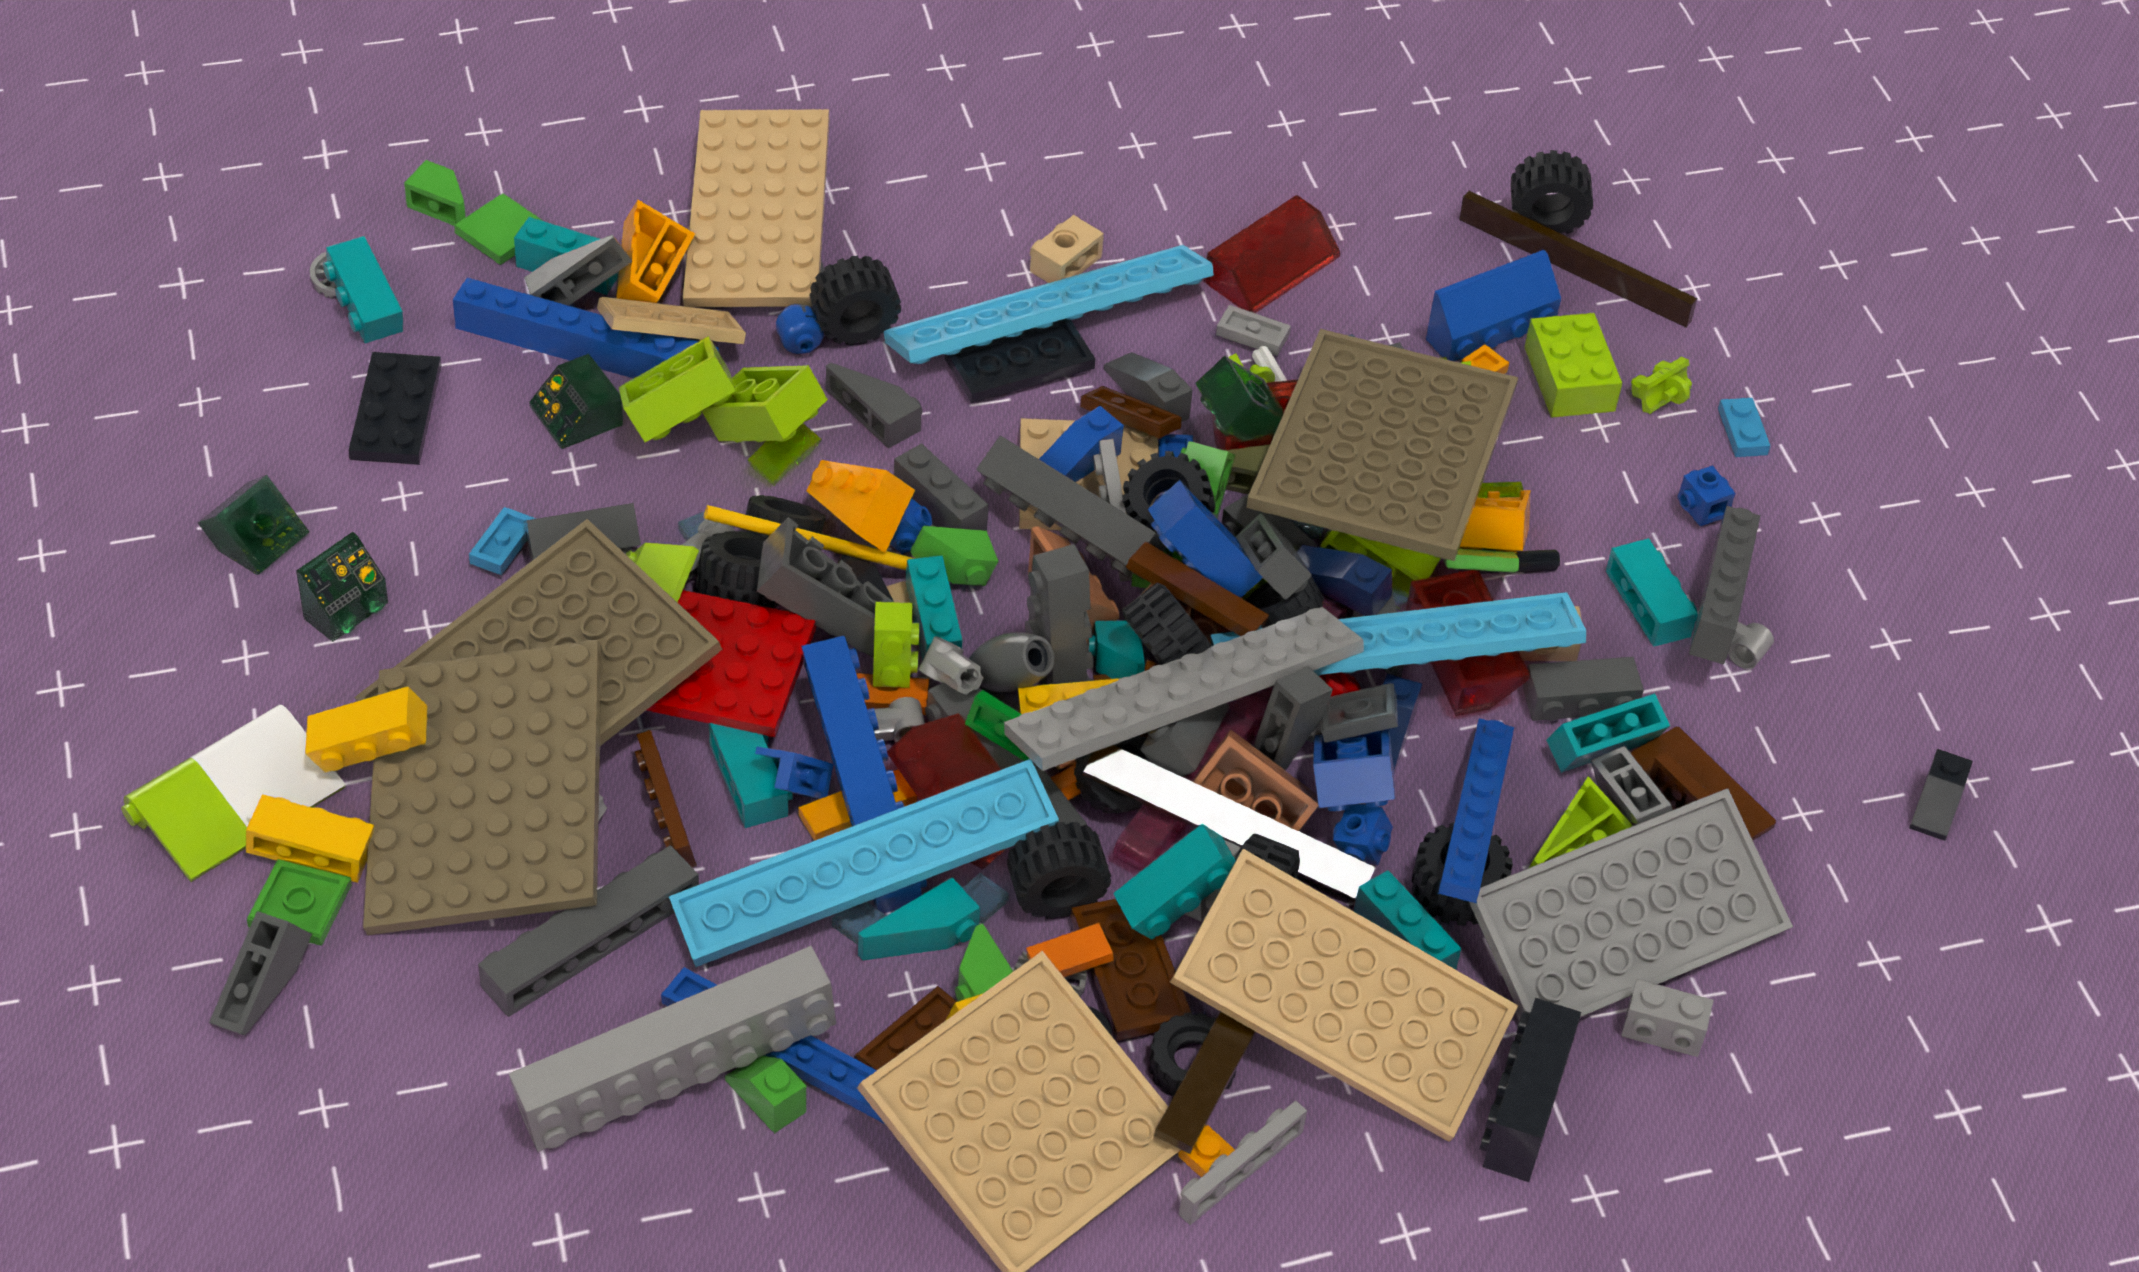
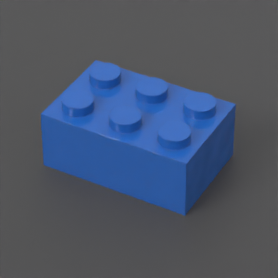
(1202, 540)
(1354, 771)

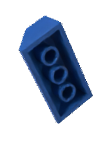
(1492, 306)

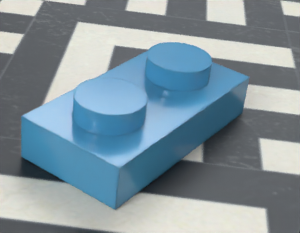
(1744, 427)
(500, 542)

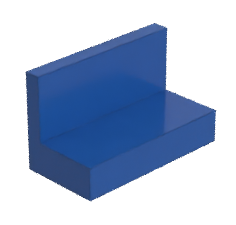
(800, 773)

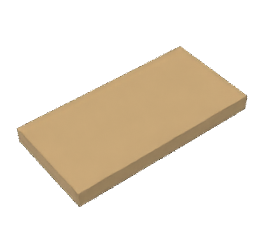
(670, 320)

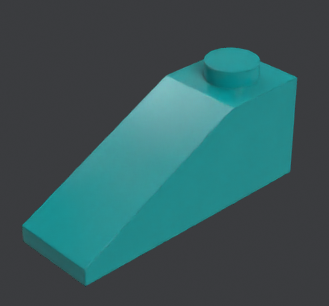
(923, 925)

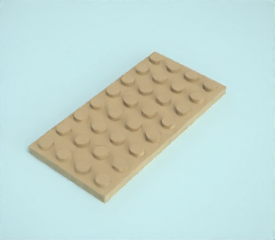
(757, 208)
(1345, 995)

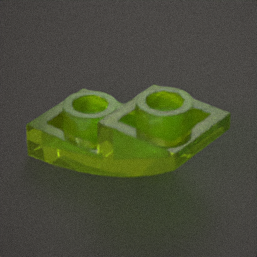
(777, 458)

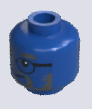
(799, 329)

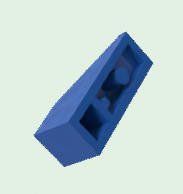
(1075, 448)

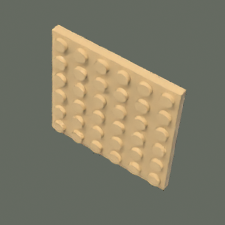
(1023, 1114)

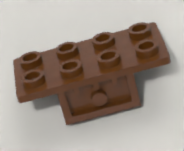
(1689, 774)

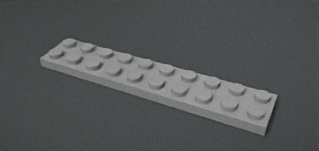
(1181, 688)

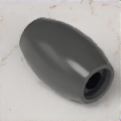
(1013, 661)

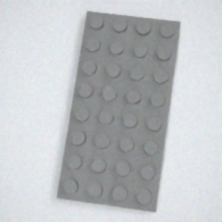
(1631, 908)

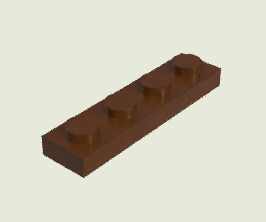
(659, 788)

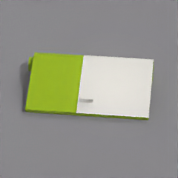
(209, 799)

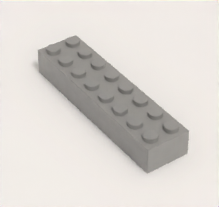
(674, 1049)

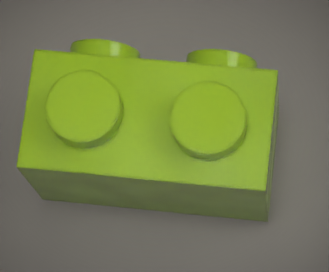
(892, 645)

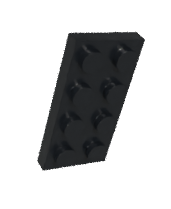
(1021, 361)
(395, 408)

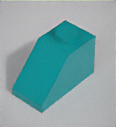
(1116, 649)

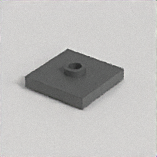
(1360, 713)

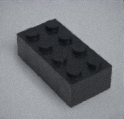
(1528, 1089)

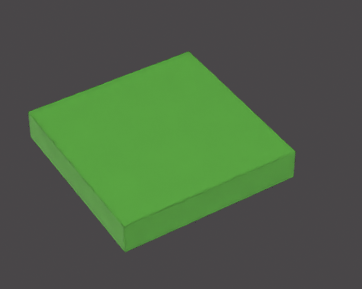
(494, 227)
(1484, 560)
(302, 897)

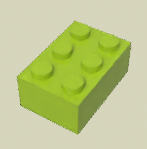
(1573, 365)
(677, 390)
(767, 404)

